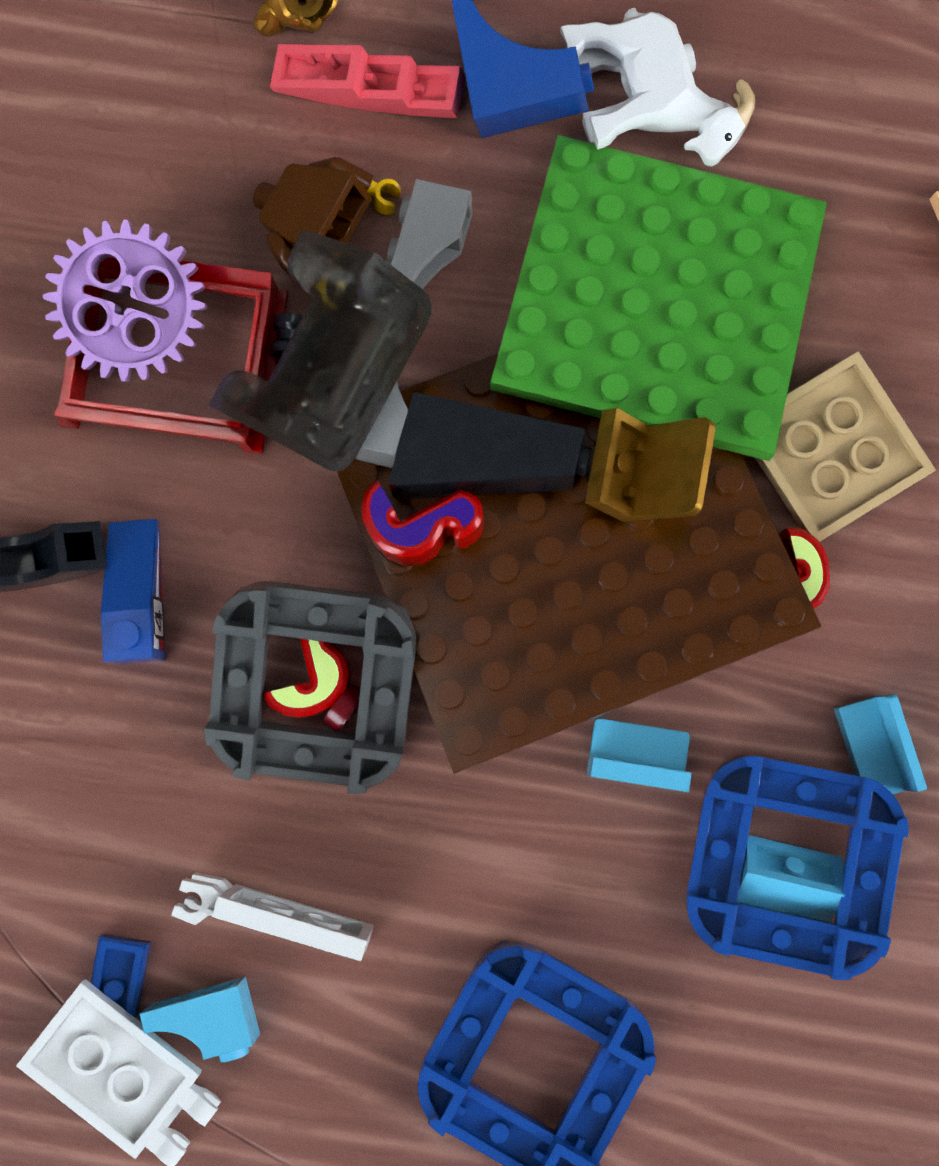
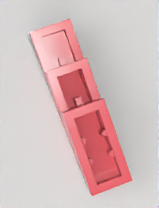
(367, 82)

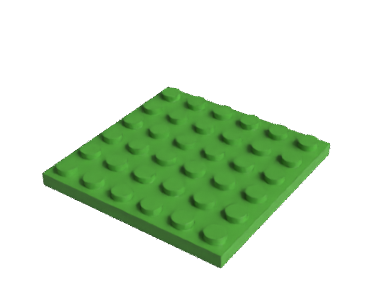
(661, 295)

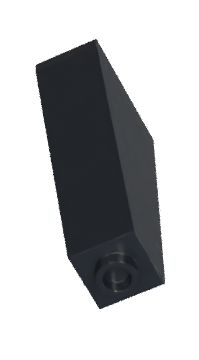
(482, 452)

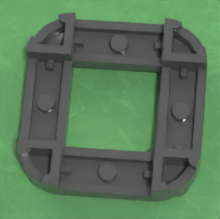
(303, 752)

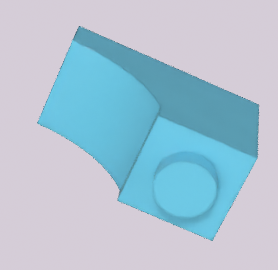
(213, 1018)

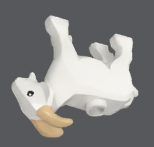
(658, 85)

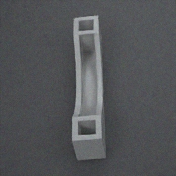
(430, 238)

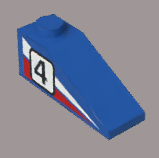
(133, 594)

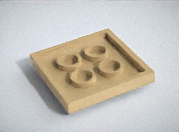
(842, 449)

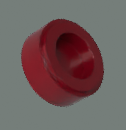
(343, 708)

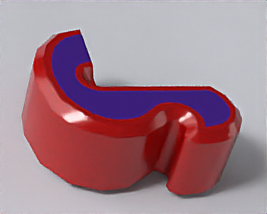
(423, 533)

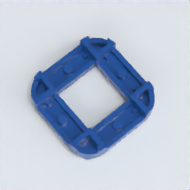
(868, 873)
(569, 995)

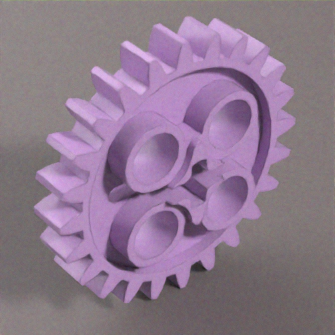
(138, 260)

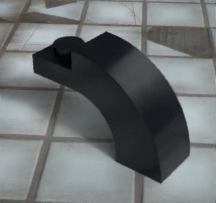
(51, 555)

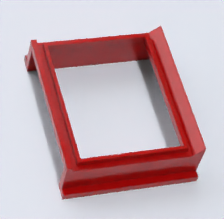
(218, 280)

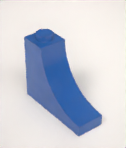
(517, 83)

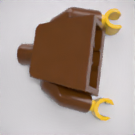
(319, 198)

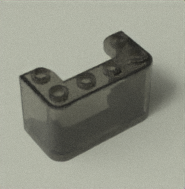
(338, 359)

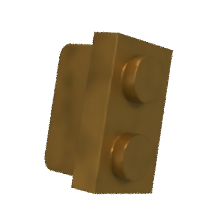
(649, 469)

